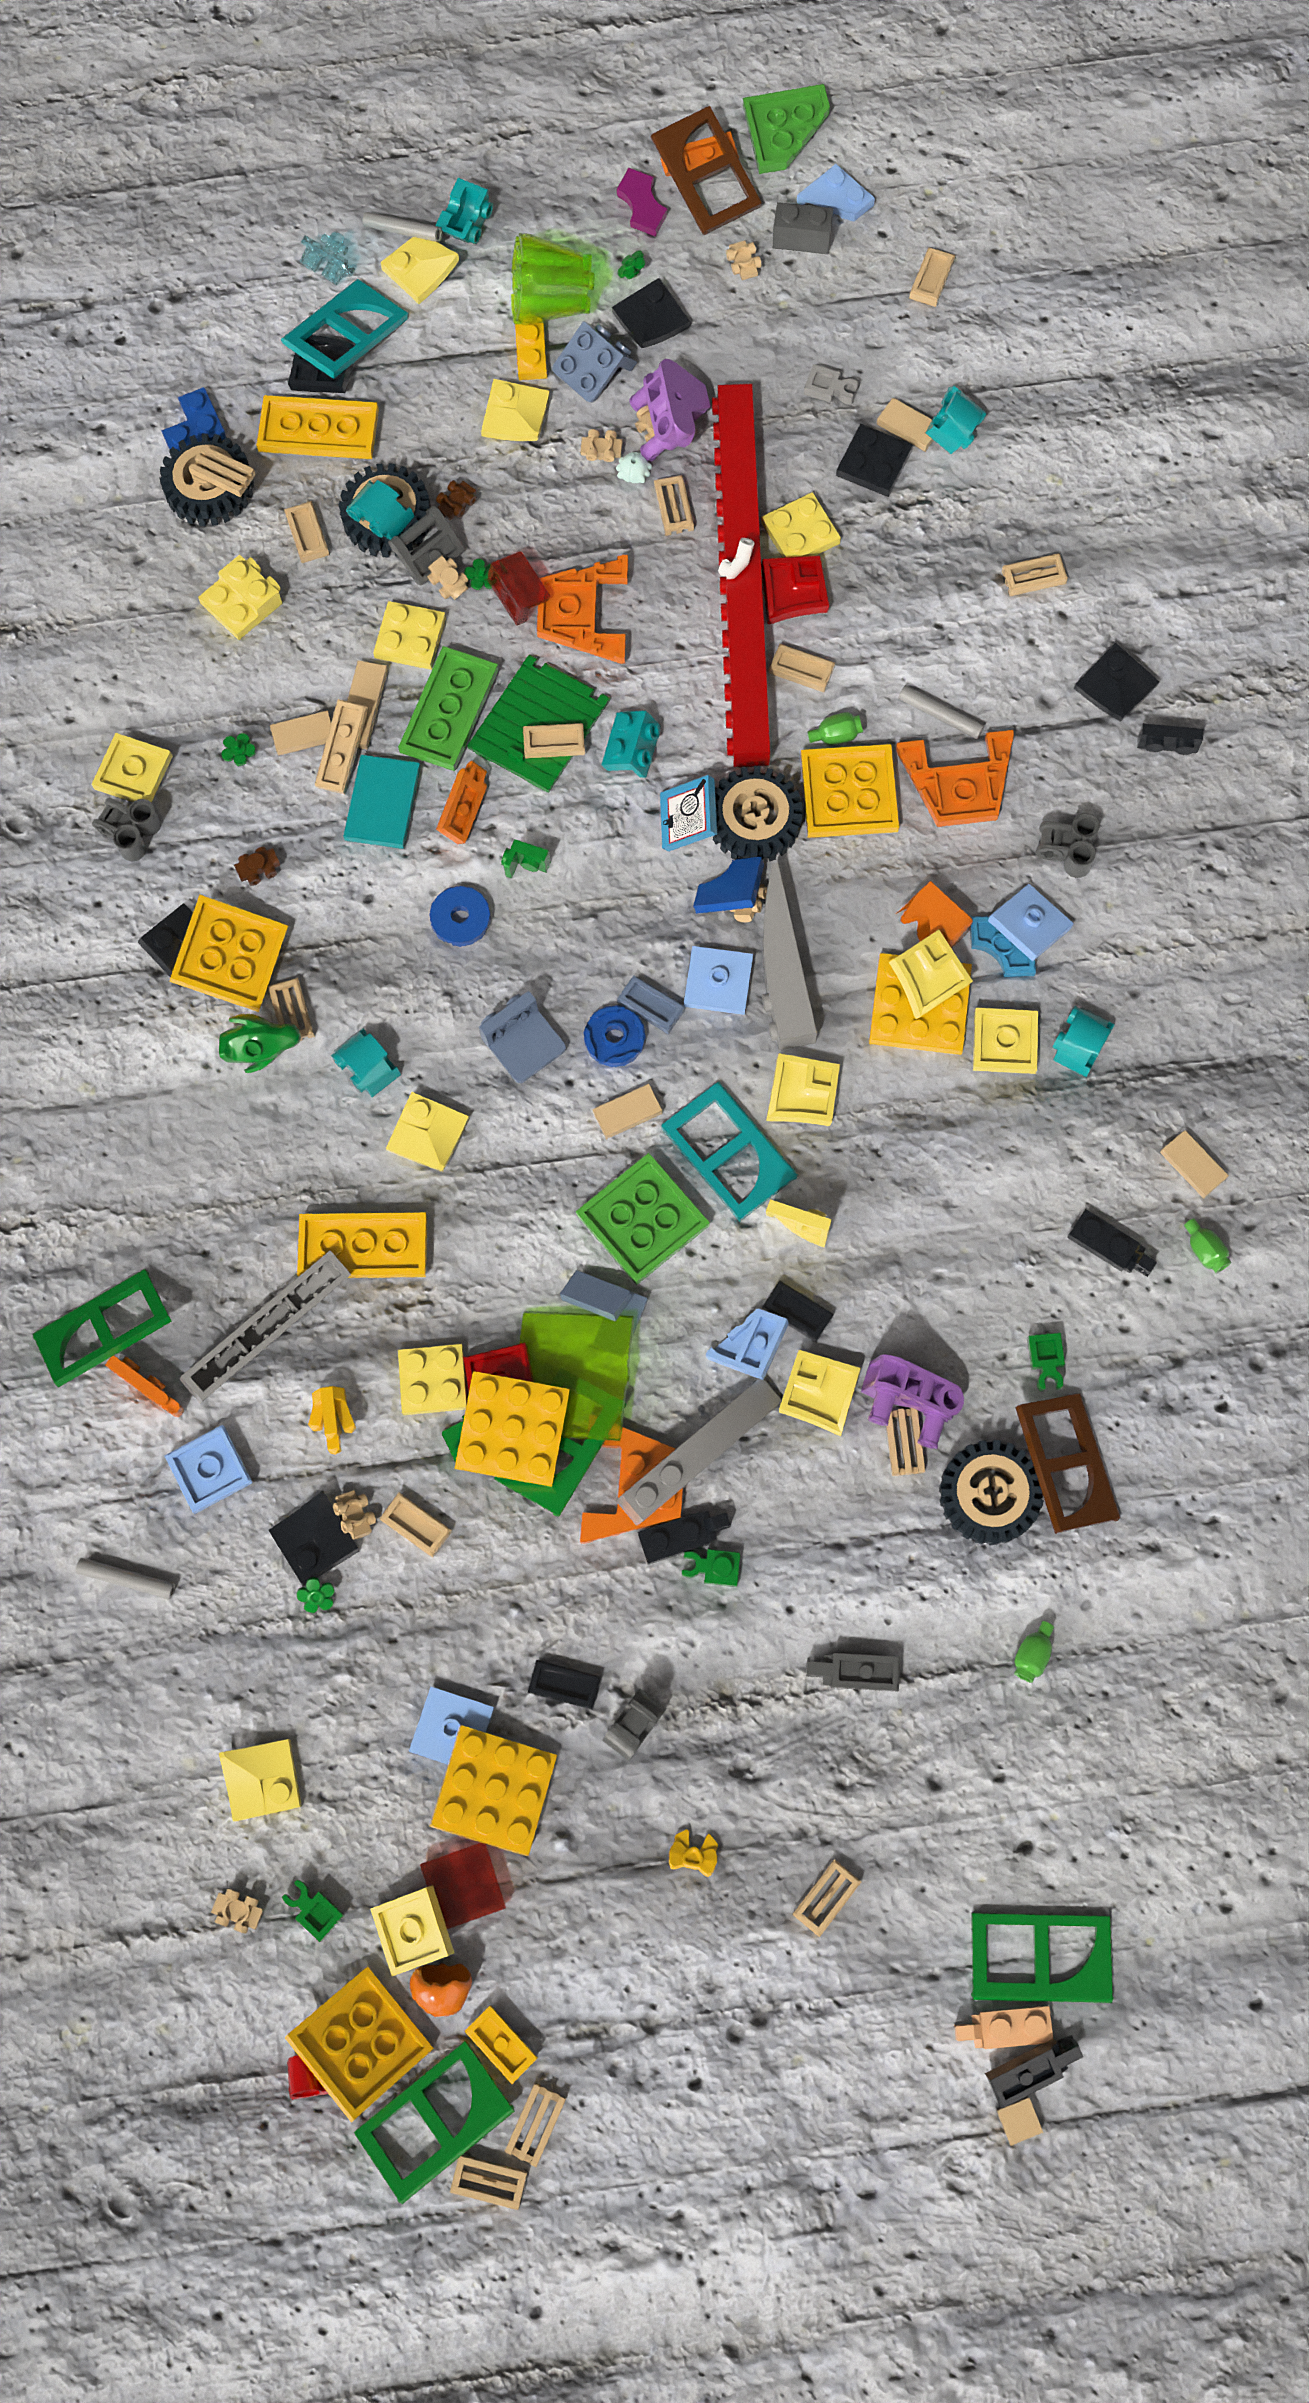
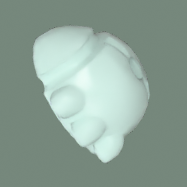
(633, 468)

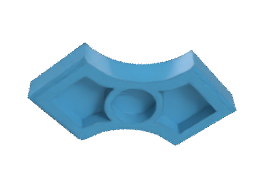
(990, 940)

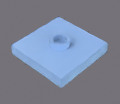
(1030, 922)
(718, 980)
(208, 1469)
(441, 1721)

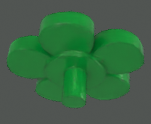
(631, 265)
(478, 574)
(238, 749)
(315, 1595)

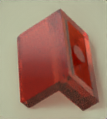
(517, 586)

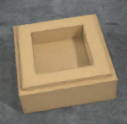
(1019, 2121)

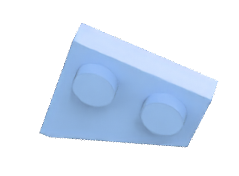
(838, 191)
(752, 1344)

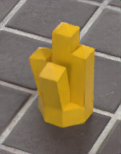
(332, 1411)

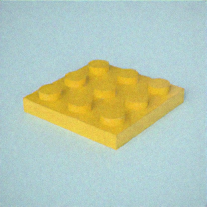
(849, 791)
(228, 953)
(895, 1025)
(512, 1429)
(493, 1790)
(359, 2043)

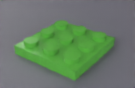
(642, 1218)

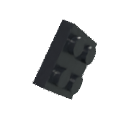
(874, 460)

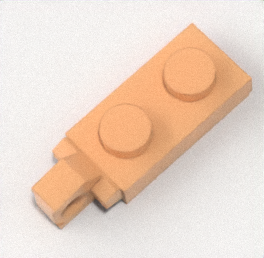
(1008, 2028)

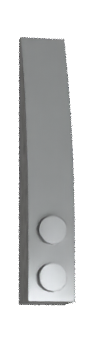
(783, 973)
(264, 1327)
(698, 1451)

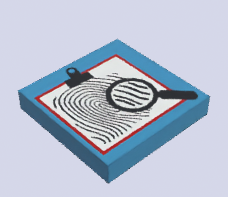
(688, 813)

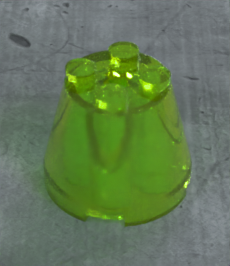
(548, 280)

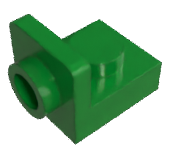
(529, 856)

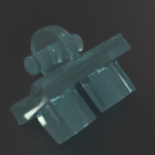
(336, 264)

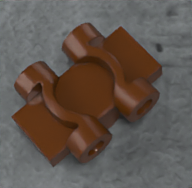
(456, 501)
(253, 865)

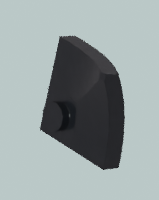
(651, 315)
(309, 378)
(1116, 683)
(166, 938)
(313, 1539)

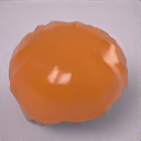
(440, 1988)

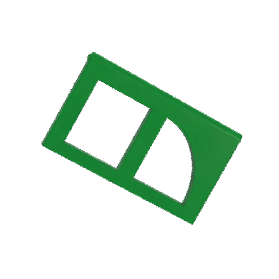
(55, 1336)
(565, 1482)
(1088, 1985)
(487, 2111)

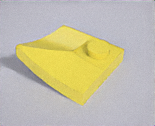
(420, 266)
(514, 412)
(930, 973)
(803, 1090)
(427, 1132)
(809, 1225)
(820, 1391)
(260, 1780)

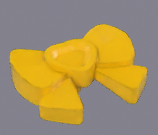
(683, 1856)

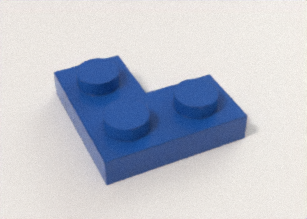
(200, 420)

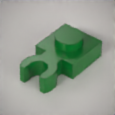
(1047, 1355)
(719, 1567)
(317, 1913)

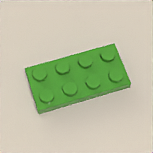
(448, 708)

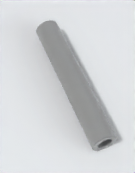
(402, 226)
(941, 712)
(125, 1578)

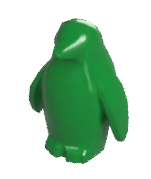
(256, 1041)

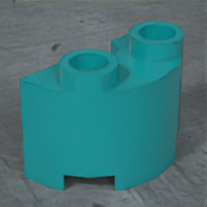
(466, 212)
(955, 421)
(379, 507)
(1083, 1040)
(367, 1062)

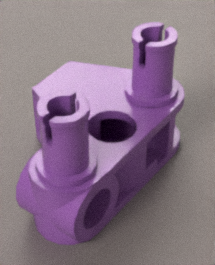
(674, 404)
(902, 1383)

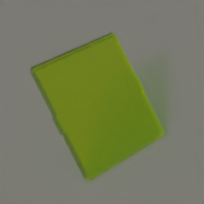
(589, 1359)

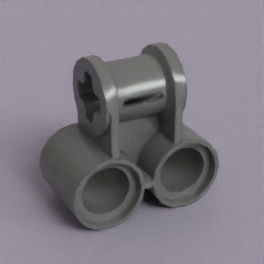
(124, 825)
(1070, 843)
(634, 1724)

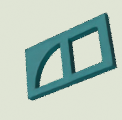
(354, 297)
(773, 1168)

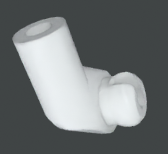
(740, 562)

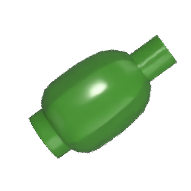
(837, 729)
(1208, 1247)
(1034, 1653)

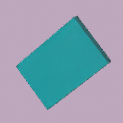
(382, 801)

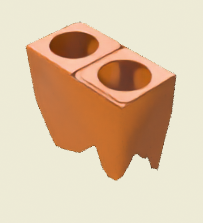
(936, 912)

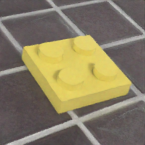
(801, 528)
(409, 635)
(131, 769)
(1005, 1040)
(432, 1379)
(412, 1930)

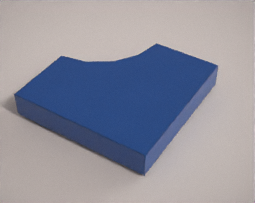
(733, 889)

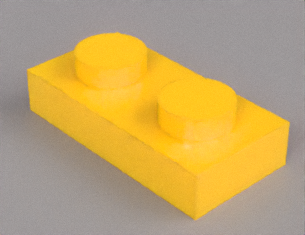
(531, 351)
(501, 2044)

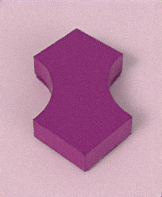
(637, 193)

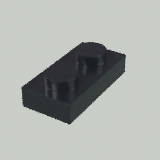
(1170, 738)

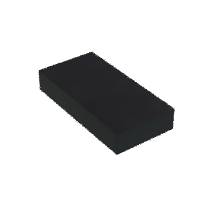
(799, 1310)
(564, 1684)

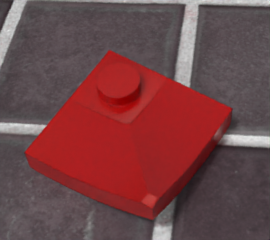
(793, 587)

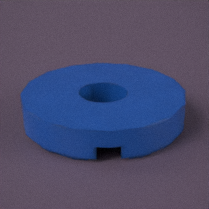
(455, 900)
(616, 1053)

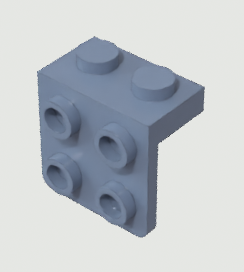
(591, 360)
(521, 1037)

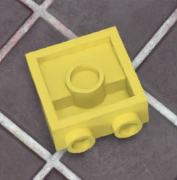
(241, 596)

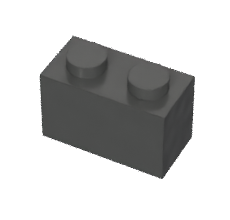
(802, 228)

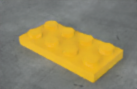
(317, 427)
(366, 1243)

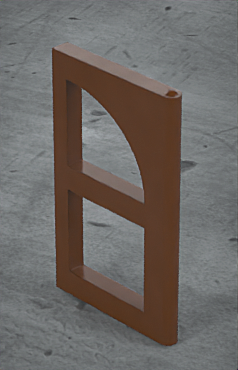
(670, 145)
(1099, 1502)

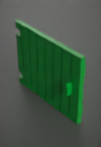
(533, 700)

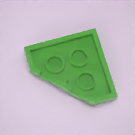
(784, 124)

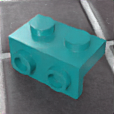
(631, 742)

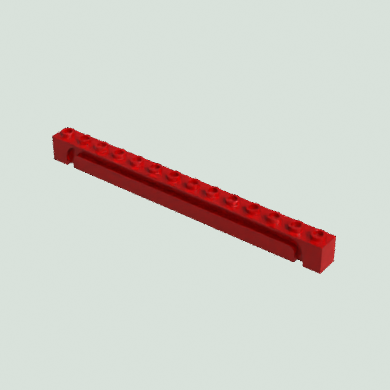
(743, 594)

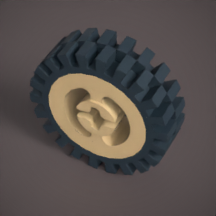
(411, 494)
(202, 498)
(754, 792)
(958, 1494)

